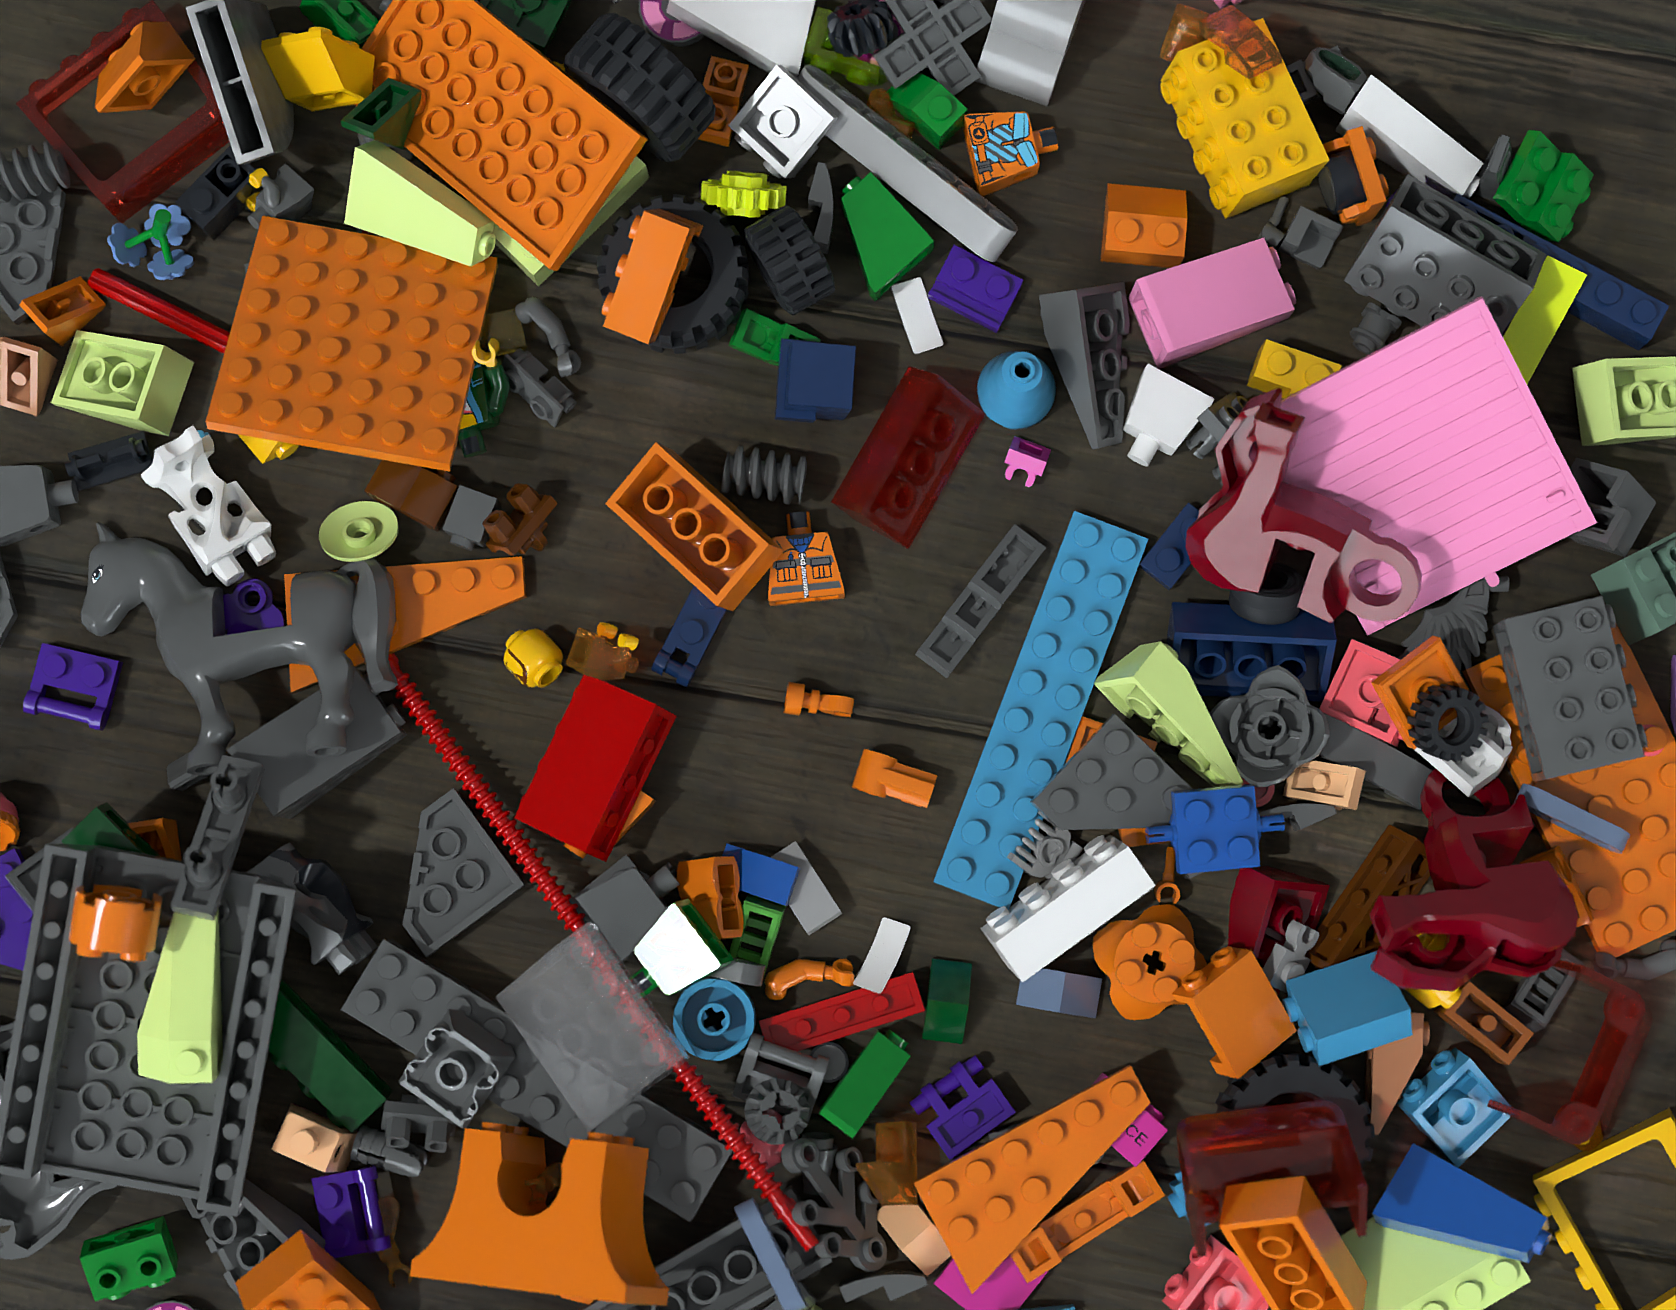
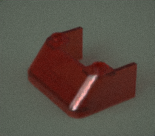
(1588, 1113)
(1265, 1146)

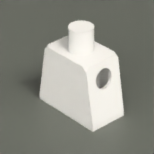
(1162, 414)

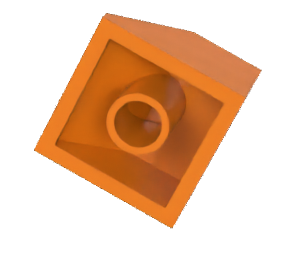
(142, 69)
(1144, 226)

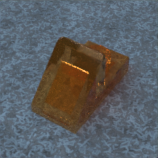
(895, 1164)

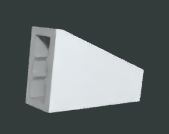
(757, 30)
(1411, 141)

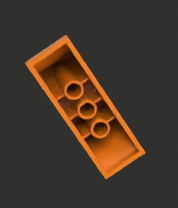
(578, 1247)

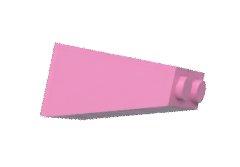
(1211, 301)

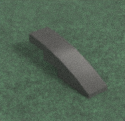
(980, 601)

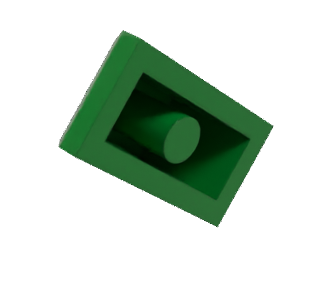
(930, 107)

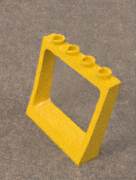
(1659, 1127)

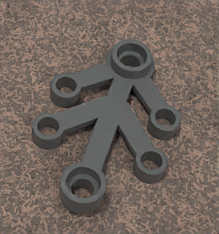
(867, 1246)

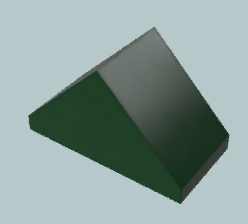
(385, 113)
(947, 1001)

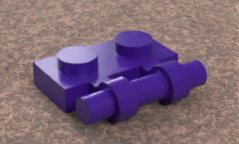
(969, 1117)

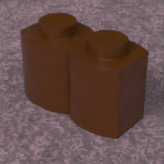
(414, 491)

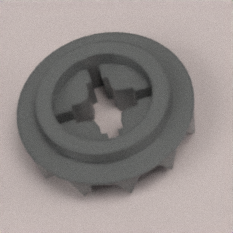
(766, 1126)

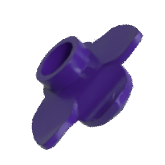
(242, 617)

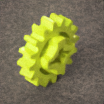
(743, 194)

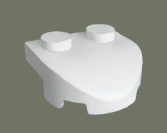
(1485, 763)

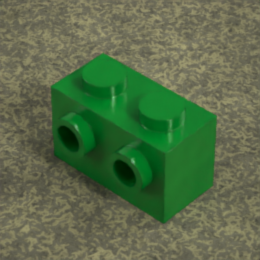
(129, 1259)

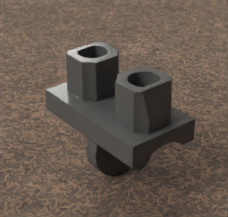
(416, 1117)

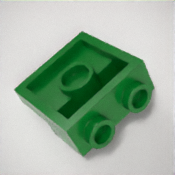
(1544, 187)

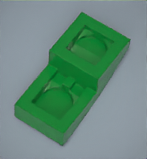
(761, 336)

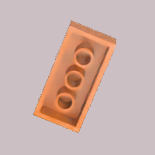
(694, 527)
(1291, 1246)

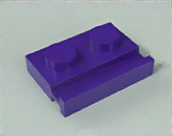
(975, 288)

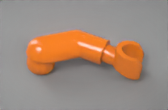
(802, 969)

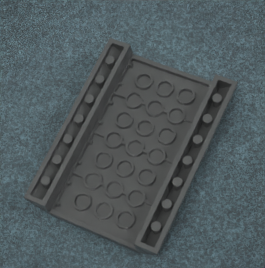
(73, 1056)

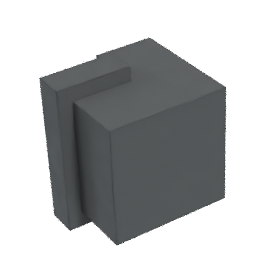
(1616, 503)

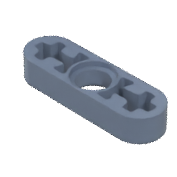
(1574, 819)
(770, 1255)

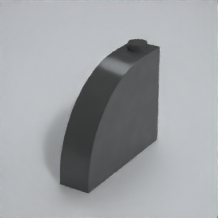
(243, 84)

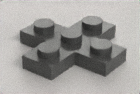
(933, 41)

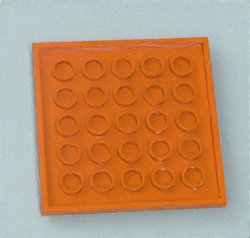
(352, 345)

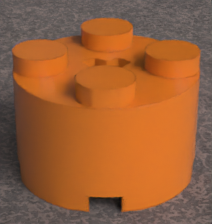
(114, 922)

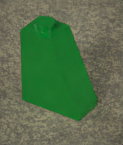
(882, 234)
(865, 1082)

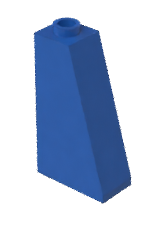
(1454, 1207)

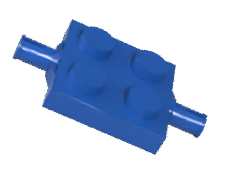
(1215, 828)

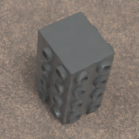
(1439, 256)
(1569, 689)

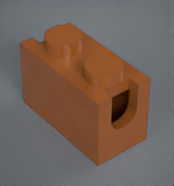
(1485, 1024)

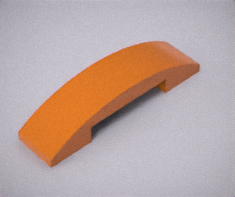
(1085, 1219)

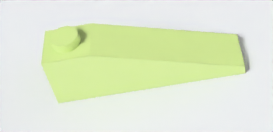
(1164, 696)
(183, 1012)

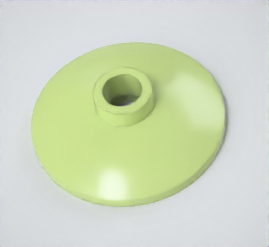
(358, 531)

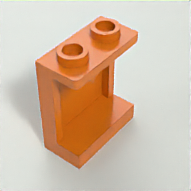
(1236, 1010)

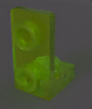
(828, 61)

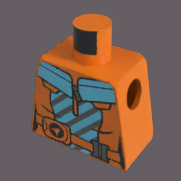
(1004, 148)

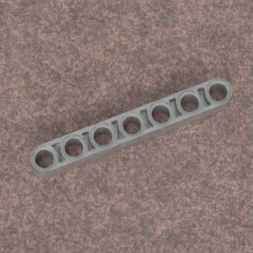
(911, 169)

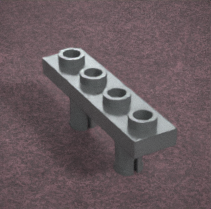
(217, 837)

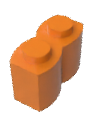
(713, 890)

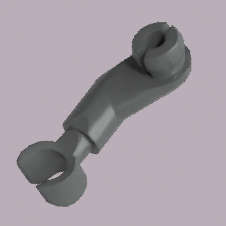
(535, 310)
(1638, 968)

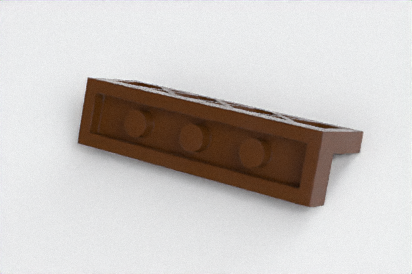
(1381, 873)

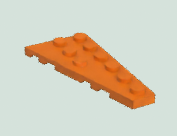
(432, 601)
(1010, 1183)

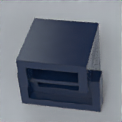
(814, 381)

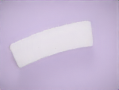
(917, 315)
(882, 955)

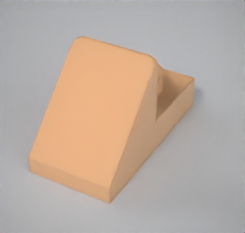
(1326, 784)

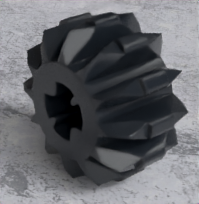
(860, 27)

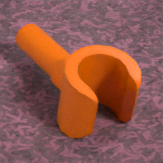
(1168, 877)

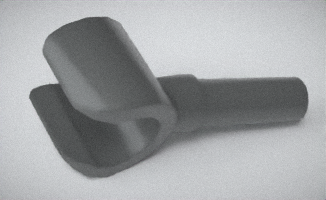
(1270, 231)

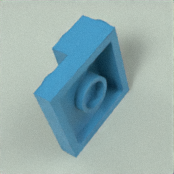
(1452, 1105)

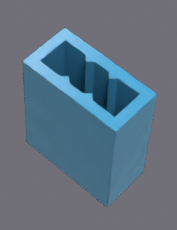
(1346, 1010)

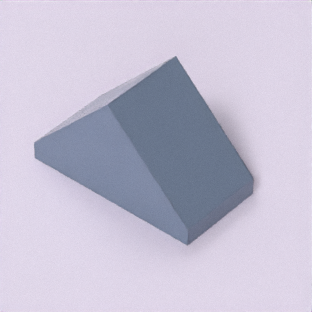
(1060, 993)

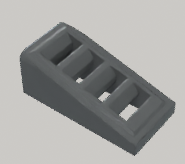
(1495, 168)
(1525, 1014)

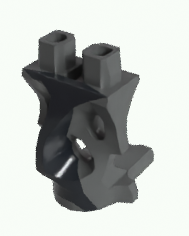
(321, 908)

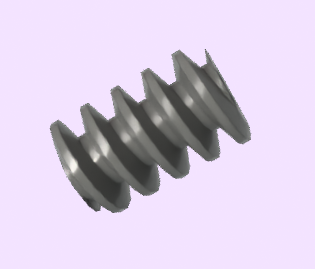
(32, 172)
(764, 475)

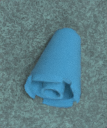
(1016, 389)

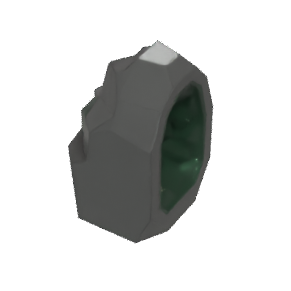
(1334, 78)

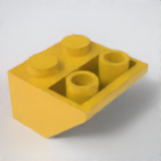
(319, 68)

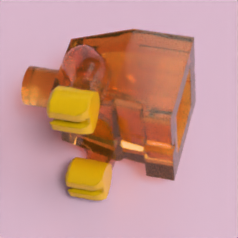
(599, 658)

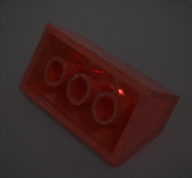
(909, 456)

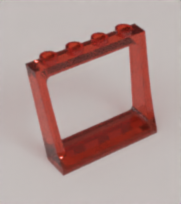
(158, 165)

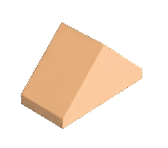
(915, 1235)

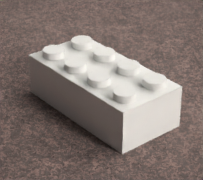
(1066, 906)

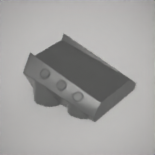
(457, 1067)

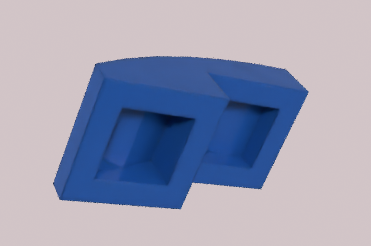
(764, 875)

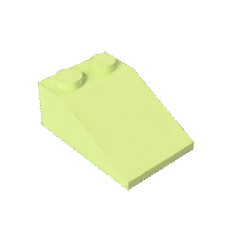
(123, 381)
(1626, 400)

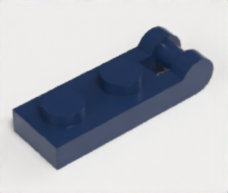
(690, 634)

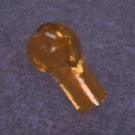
(880, 103)

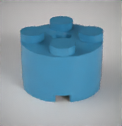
(707, 1041)

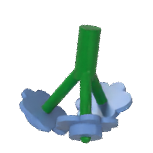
(163, 227)

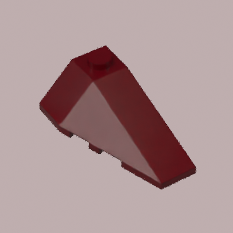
(1266, 904)

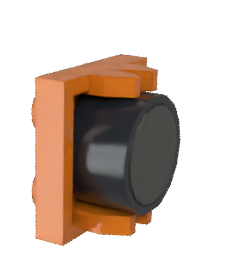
(1351, 178)

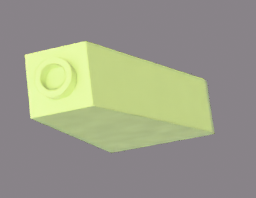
(413, 208)

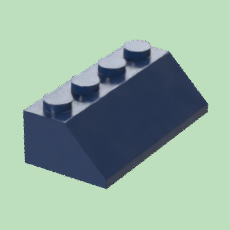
(1229, 651)

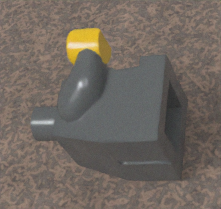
(282, 198)

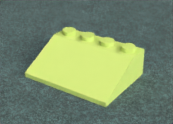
(1427, 1273)

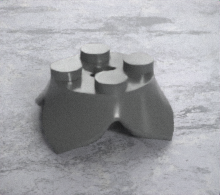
(1271, 698)

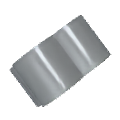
(1028, 46)

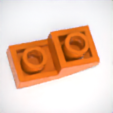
(725, 85)

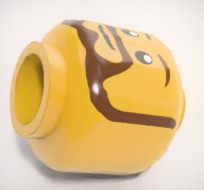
(533, 658)

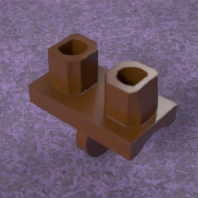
(524, 525)

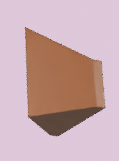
(24, 375)

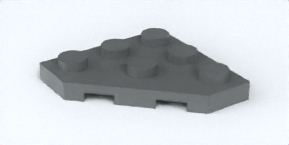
(28, 247)
(1110, 784)
(454, 874)

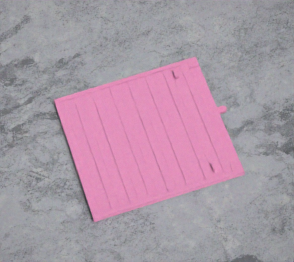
(1439, 455)

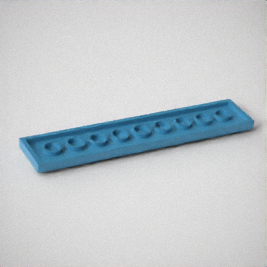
(1040, 707)

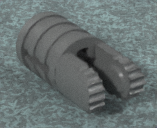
(372, 1150)

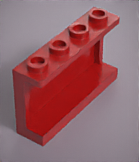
(595, 767)

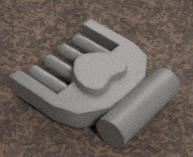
(1047, 850)

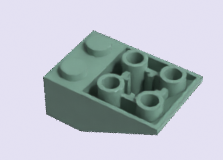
(1642, 589)

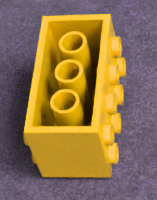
(1244, 132)

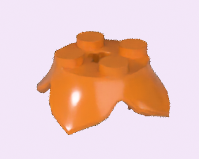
(1120, 954)

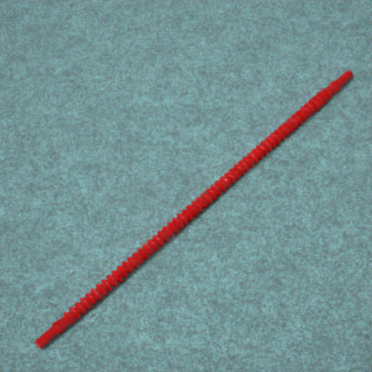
(568, 912)

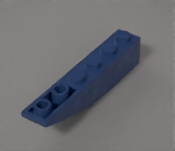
(1602, 298)

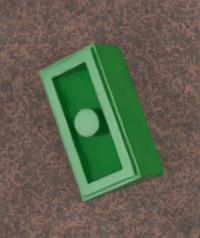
(345, 18)

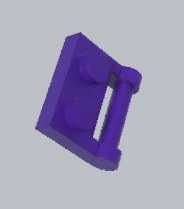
(76, 673)
(342, 1214)

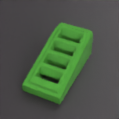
(767, 908)

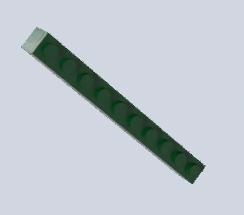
(299, 1036)

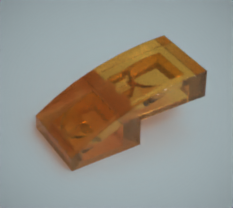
(1242, 40)

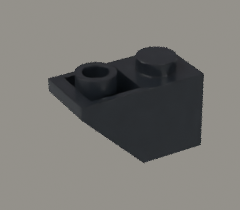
(217, 194)

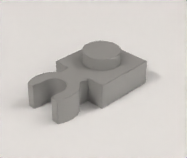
(1290, 960)

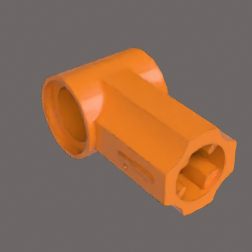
(885, 777)

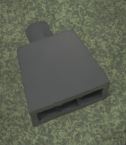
(31, 501)
(628, 906)

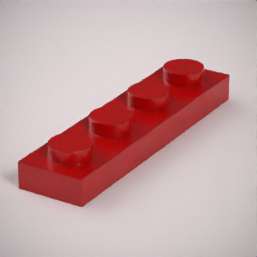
(843, 1014)

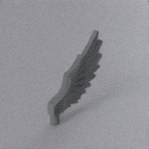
(1458, 622)

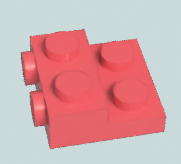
(1353, 697)
(1214, 1283)

